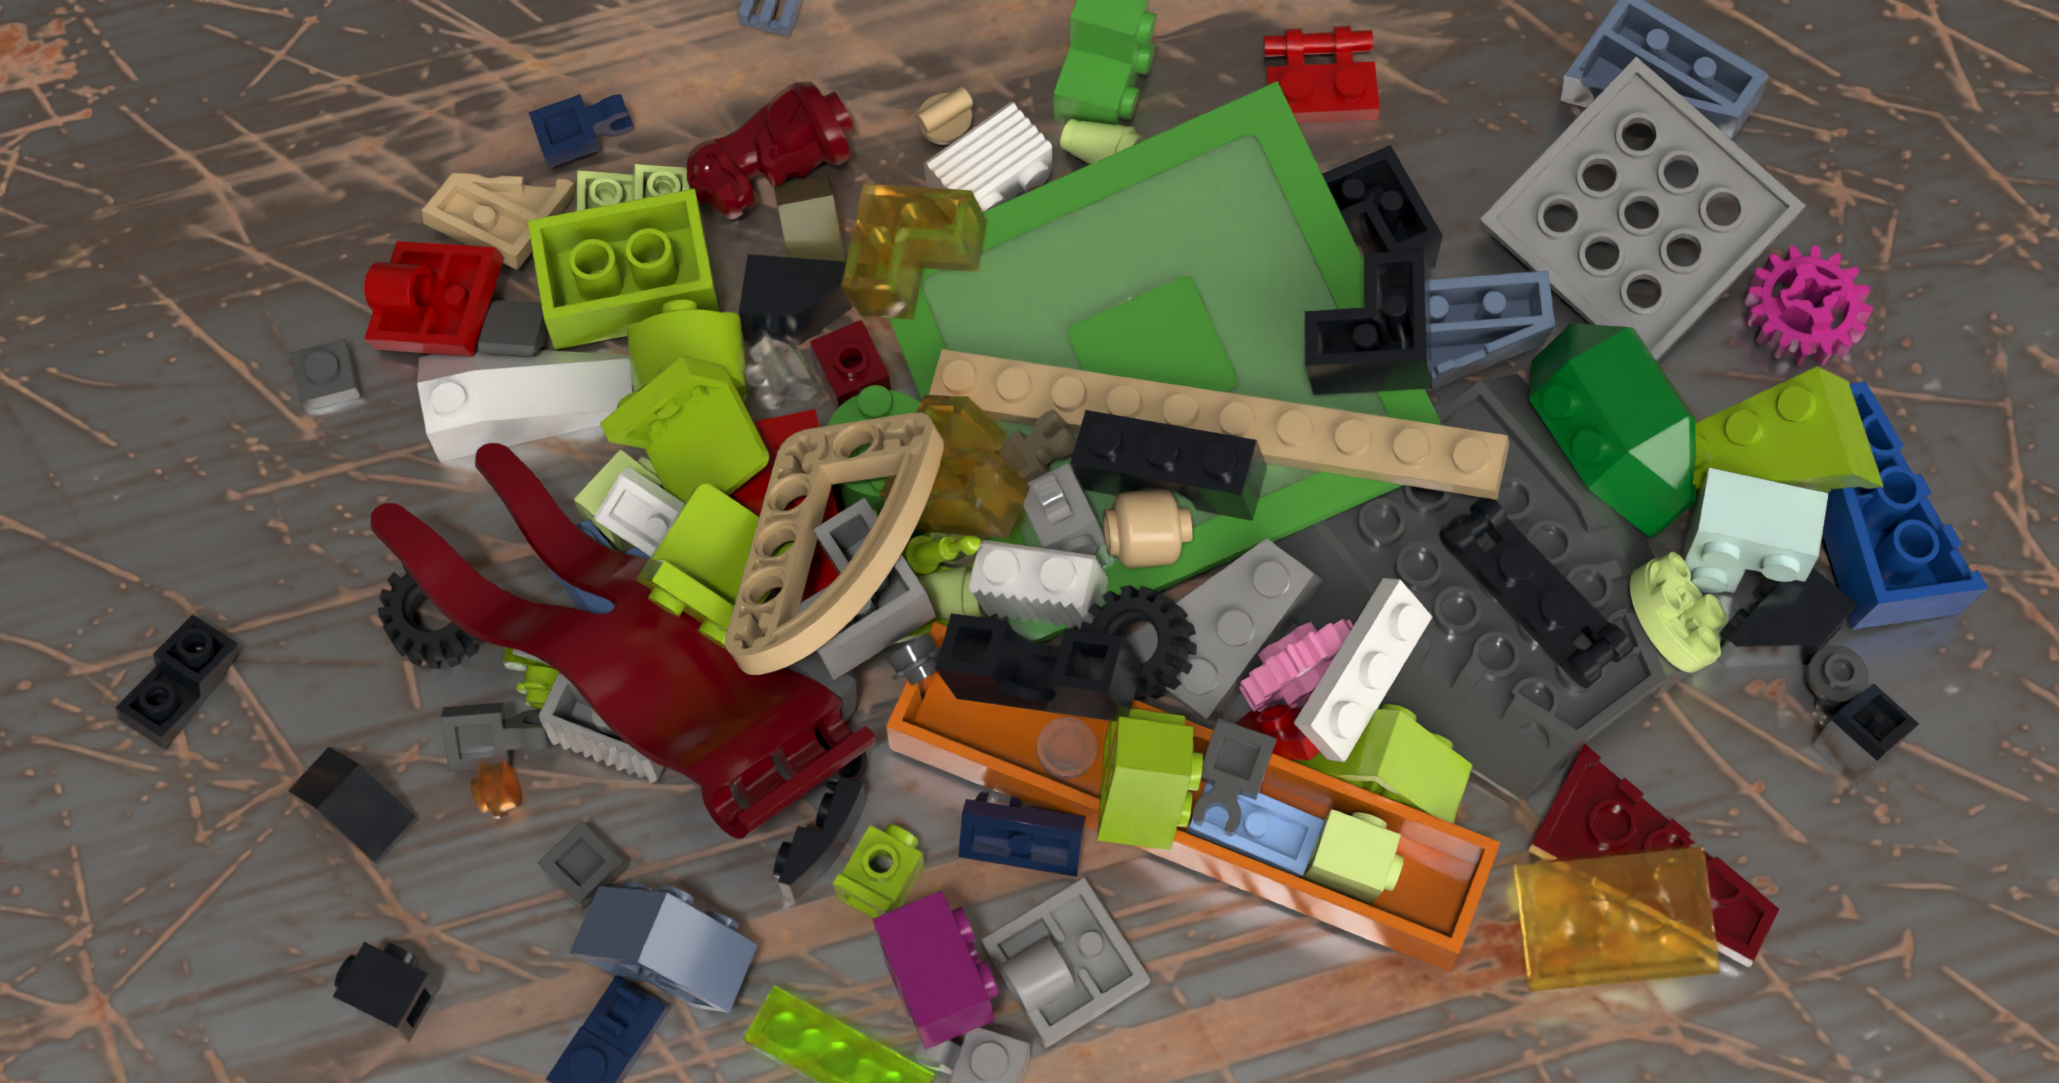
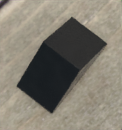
(1864, 734)
(353, 804)

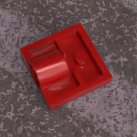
(431, 297)

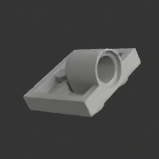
(1065, 962)

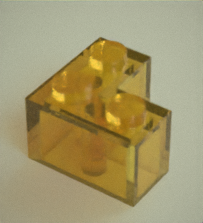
(900, 235)
(973, 486)

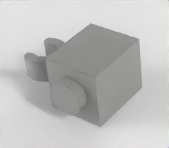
(1063, 513)
(981, 1059)

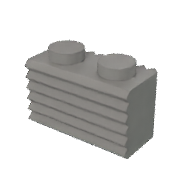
(576, 725)

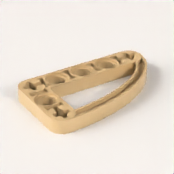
(900, 446)

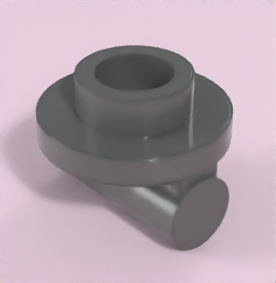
(1836, 677)

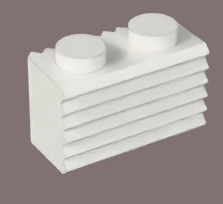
(994, 159)
(1037, 583)

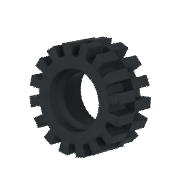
(1171, 630)
(412, 640)

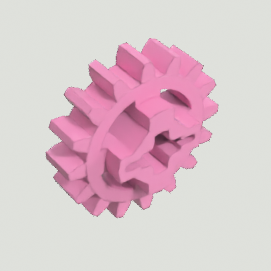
(1294, 666)

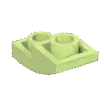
(604, 189)

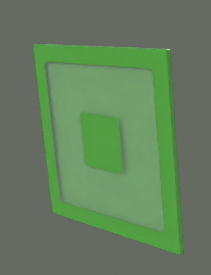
(1176, 271)

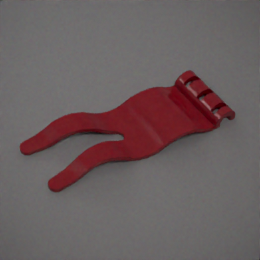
(637, 665)

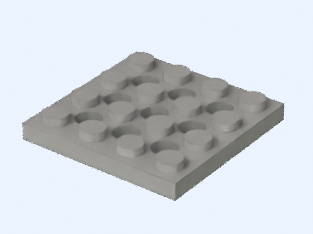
(1680, 134)

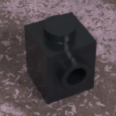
(385, 988)

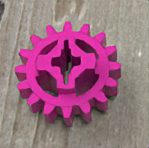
(1807, 306)

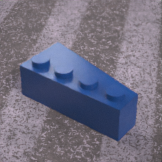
(1890, 541)

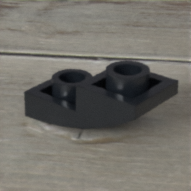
(183, 679)
(814, 852)

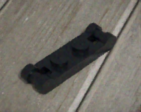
(1535, 592)

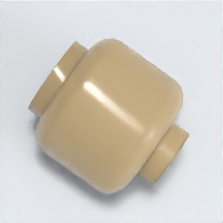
(1146, 528)

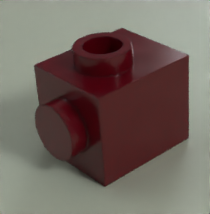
(848, 362)

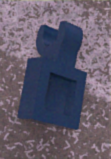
(570, 128)

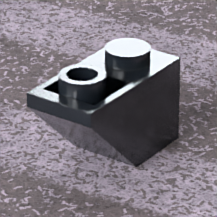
(1787, 625)

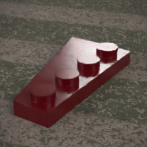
(1608, 815)

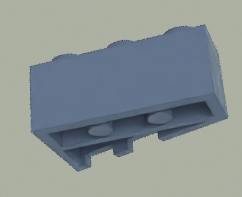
(1697, 68)
(1486, 321)

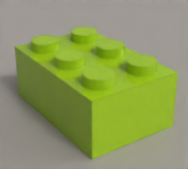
(620, 265)

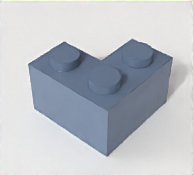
(666, 944)

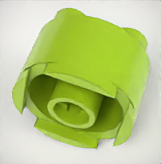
(690, 333)

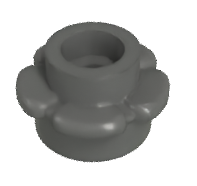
(915, 660)

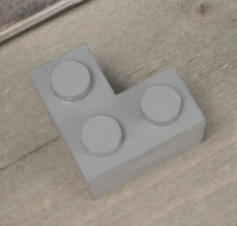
(891, 612)

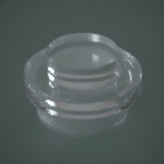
(1066, 748)

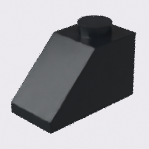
(790, 297)

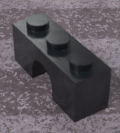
(1209, 468)
(995, 665)

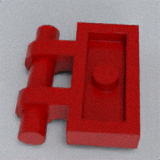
(1325, 91)

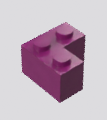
(936, 968)

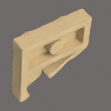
(494, 211)

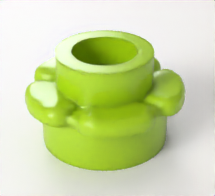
(537, 685)

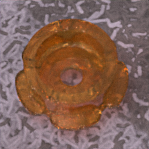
(496, 789)

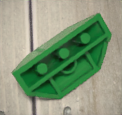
(1618, 422)

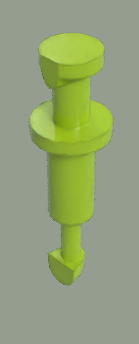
(925, 554)

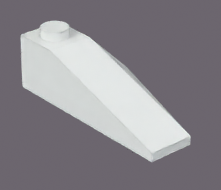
(516, 396)

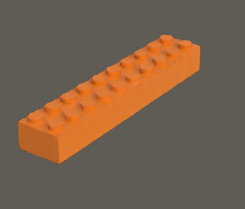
(1420, 917)

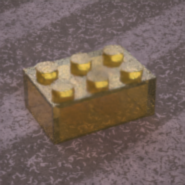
(1616, 917)

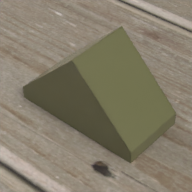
(809, 219)

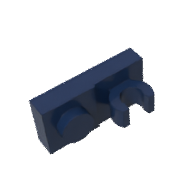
(1021, 836)
(610, 1037)

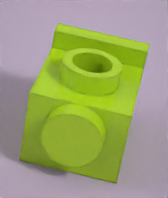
(880, 892)

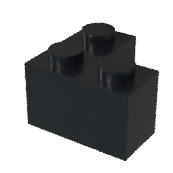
(1383, 206)
(1376, 345)

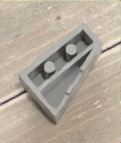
(1233, 622)

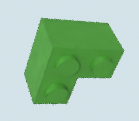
(1104, 59)

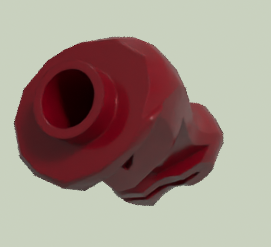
(779, 141)

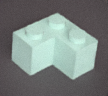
(1753, 527)

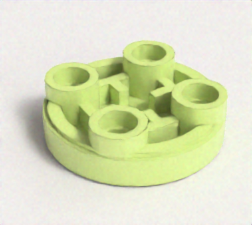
(1676, 613)

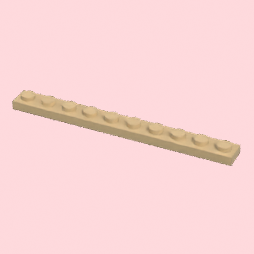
(1286, 431)

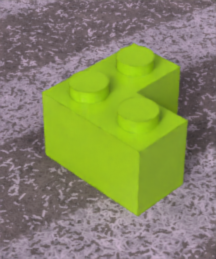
(1403, 764)
(1147, 779)

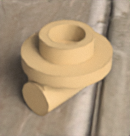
(945, 116)

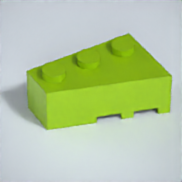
(1791, 435)

